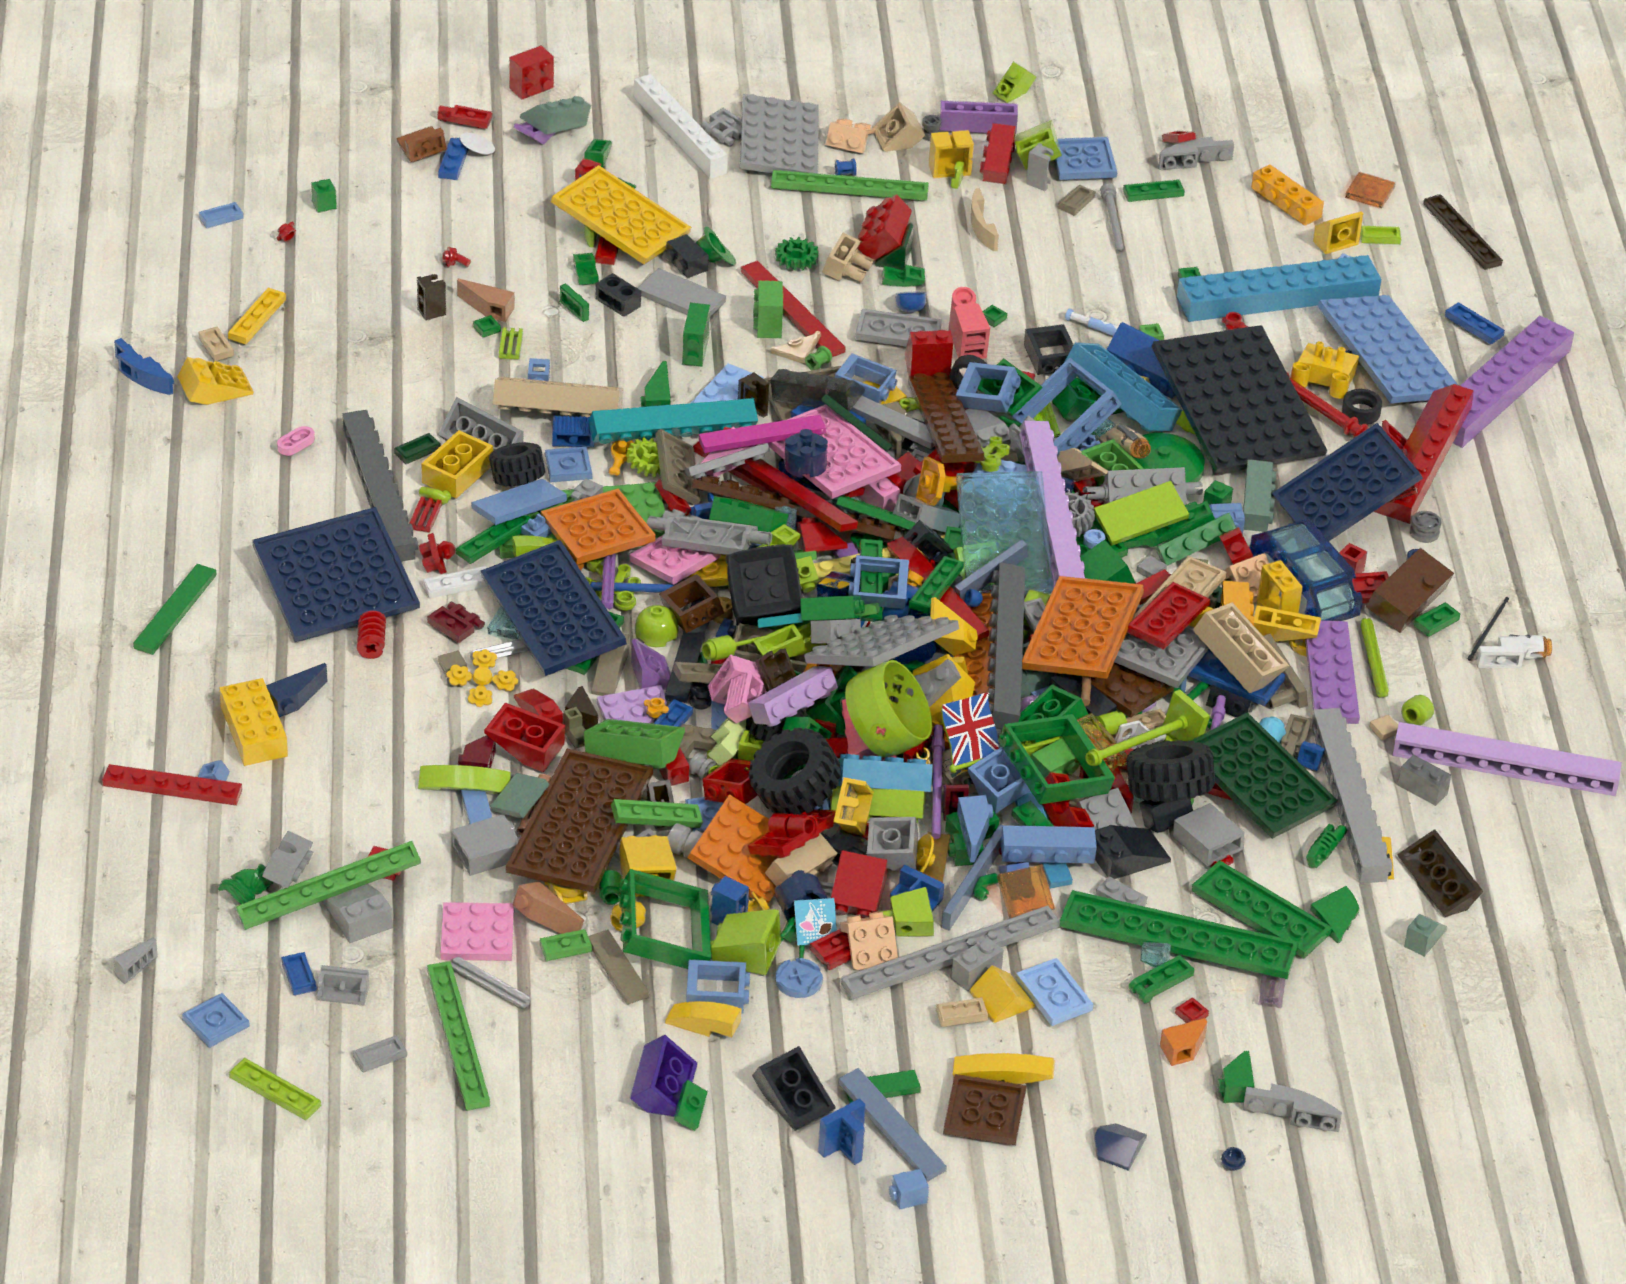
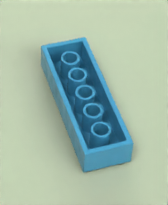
(1138, 397)

